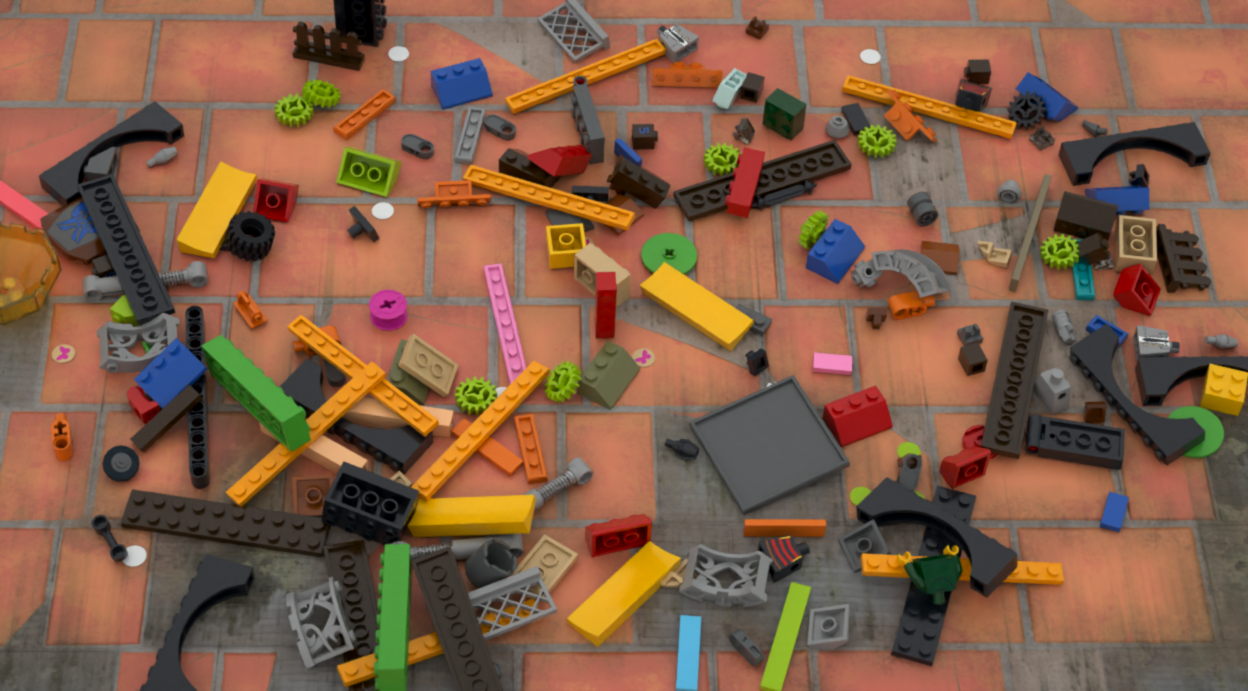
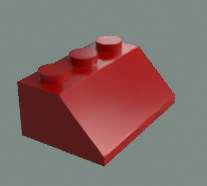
(562, 160)
(857, 416)
(618, 535)

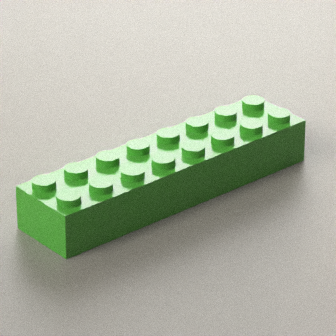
(257, 393)
(393, 619)

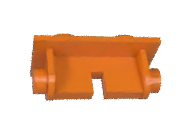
(249, 310)

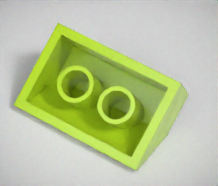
(368, 171)

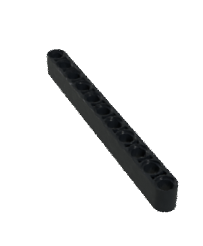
(198, 414)

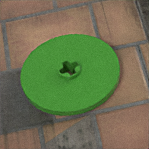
(657, 247)
(1209, 422)

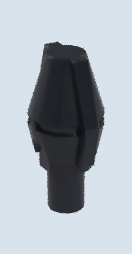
(683, 448)

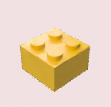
(563, 244)
(1224, 389)

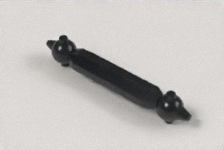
(783, 195)

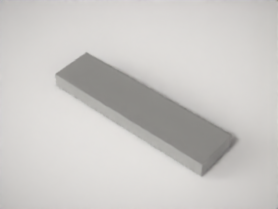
(470, 135)

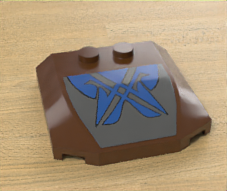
(73, 232)

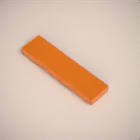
(364, 114)
(530, 449)
(492, 451)
(784, 527)

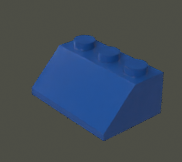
(461, 83)
(1057, 105)
(1127, 197)
(835, 252)
(170, 373)

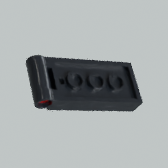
(1075, 441)

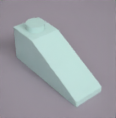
(729, 89)

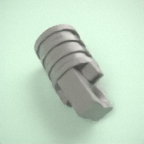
(1064, 326)

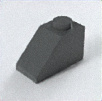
(101, 164)

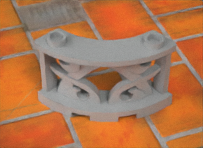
(918, 268)
(124, 361)
(742, 564)
(320, 597)

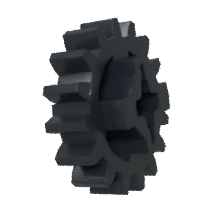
(1033, 114)

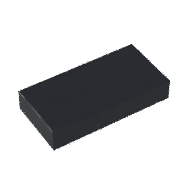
(855, 118)

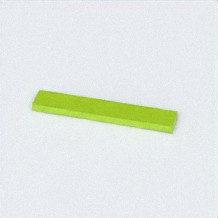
(785, 637)

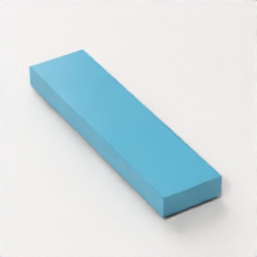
(688, 653)

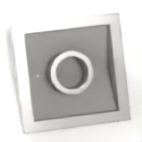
(829, 626)

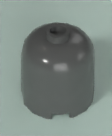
(490, 563)

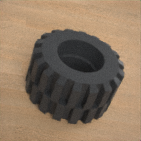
(245, 246)

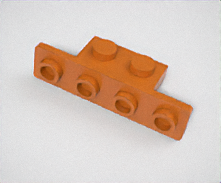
(686, 76)
(904, 120)
(453, 193)

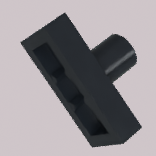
(591, 192)
(361, 225)

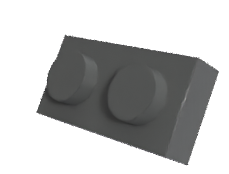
(761, 322)

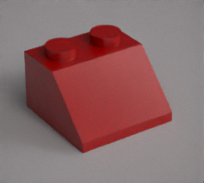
(275, 199)
(1137, 290)
(965, 466)

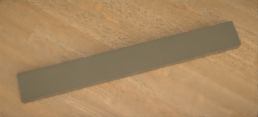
(1030, 233)

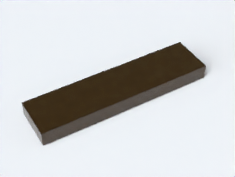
(166, 418)

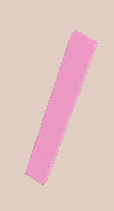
(505, 321)

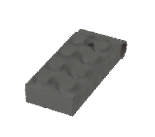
(587, 120)

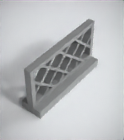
(587, 24)
(505, 588)

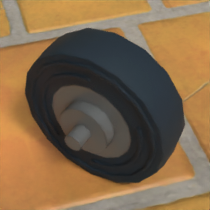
(120, 463)

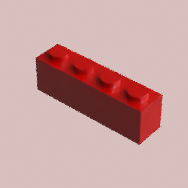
(745, 182)
(605, 304)

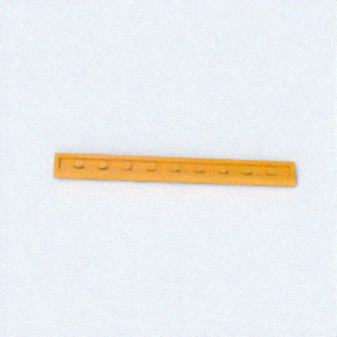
(593, 73)
(931, 107)
(550, 197)
(351, 366)
(318, 422)
(480, 430)
(1026, 571)
(419, 649)

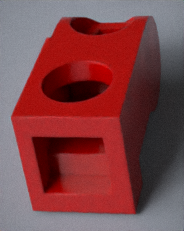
(140, 404)

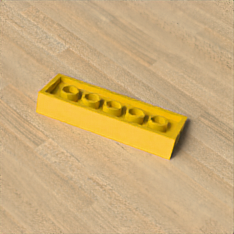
(217, 205)
(697, 306)
(473, 516)
(623, 593)

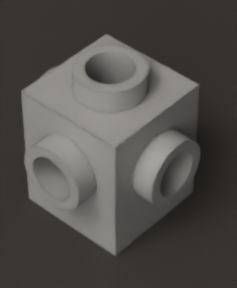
(865, 273)

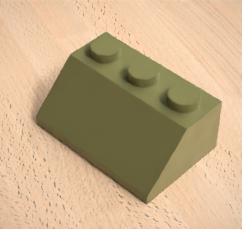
(608, 375)
(404, 381)

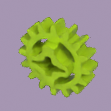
(321, 93)
(293, 110)
(876, 141)
(721, 159)
(813, 229)
(1060, 251)
(562, 381)
(475, 395)

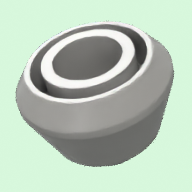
(837, 127)
(1009, 191)

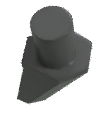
(1094, 128)

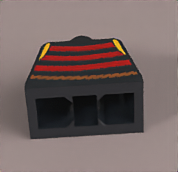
(972, 95)
(785, 554)

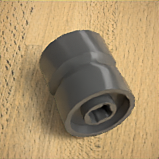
(922, 209)

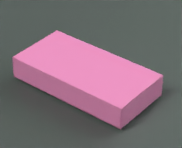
(832, 363)

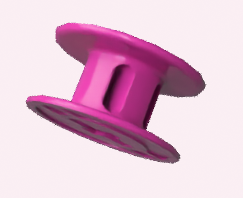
(388, 310)

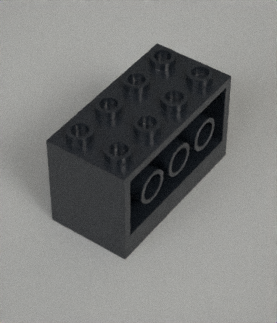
(362, 18)
(369, 505)

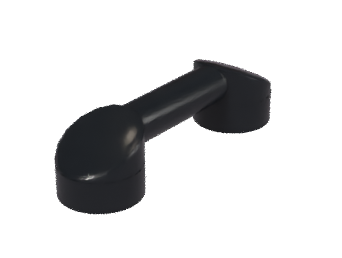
(102, 527)

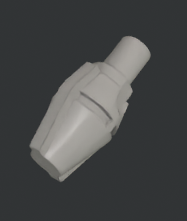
(162, 156)
(1221, 341)

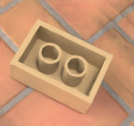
(1135, 243)
(593, 260)

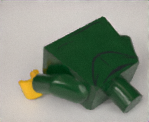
(934, 573)

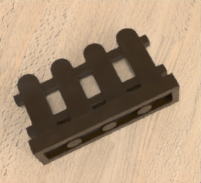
(330, 55)
(1174, 268)

